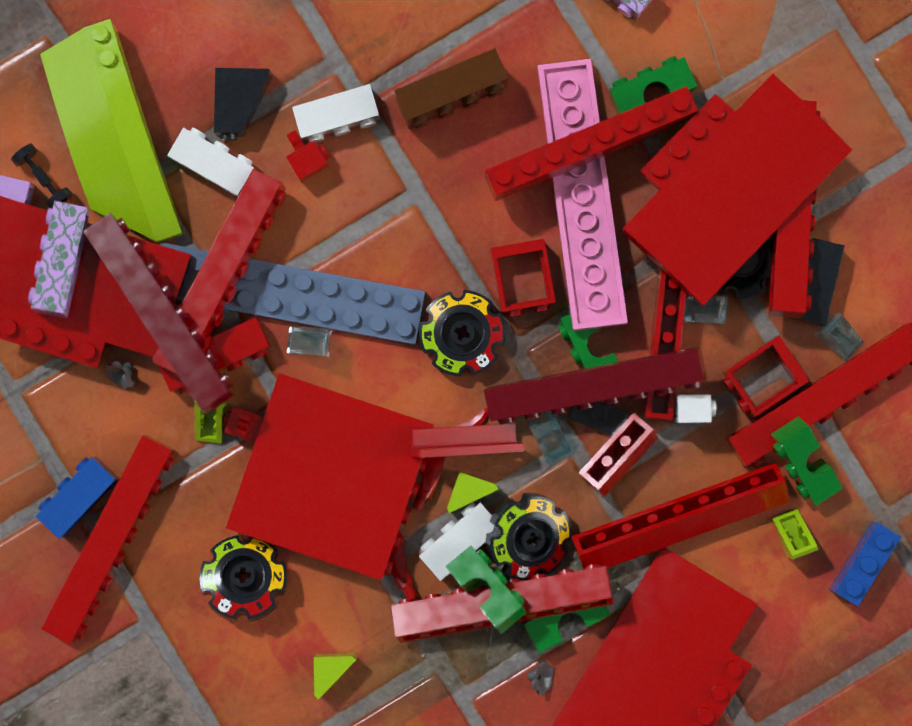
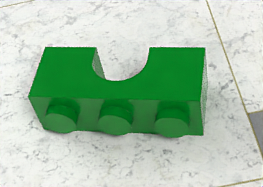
(670, 77)
(579, 343)
(795, 444)
(502, 606)
(545, 630)

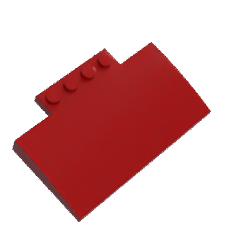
(731, 184)
(98, 305)
(665, 653)

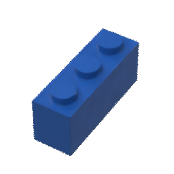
(76, 496)
(865, 563)

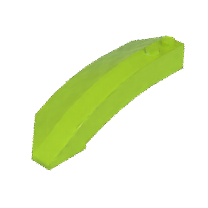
(109, 131)

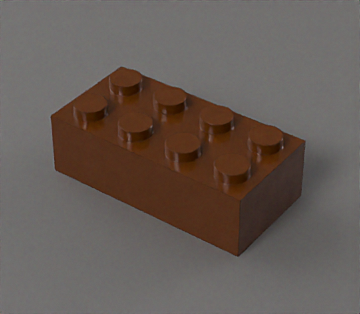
(451, 89)

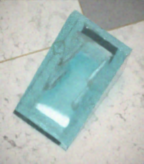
(711, 313)
(839, 336)
(309, 341)
(548, 436)

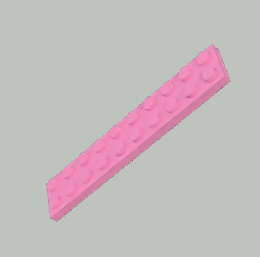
(583, 201)

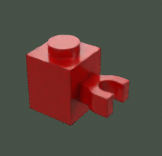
(306, 159)
(243, 423)

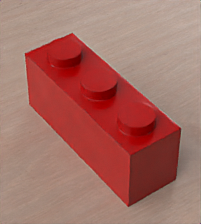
(618, 455)

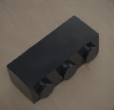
(825, 270)

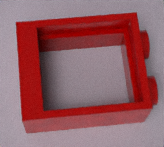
(520, 249)
(788, 363)

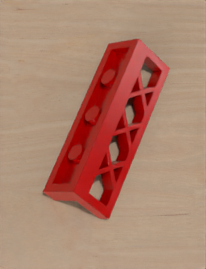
(464, 440)

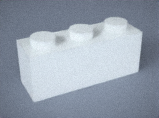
(336, 114)
(211, 160)
(456, 538)

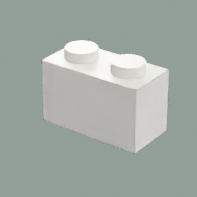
(693, 408)

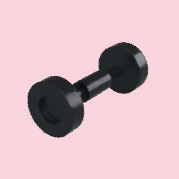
(24, 155)

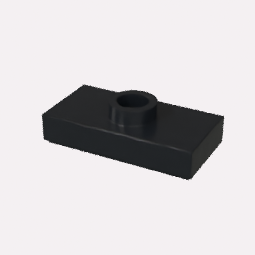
(600, 417)

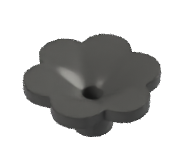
(121, 374)
(541, 677)

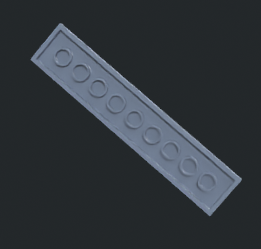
(319, 299)

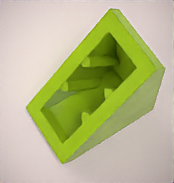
(210, 426)
(469, 489)
(794, 534)
(329, 669)

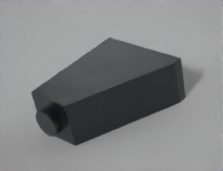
(237, 99)

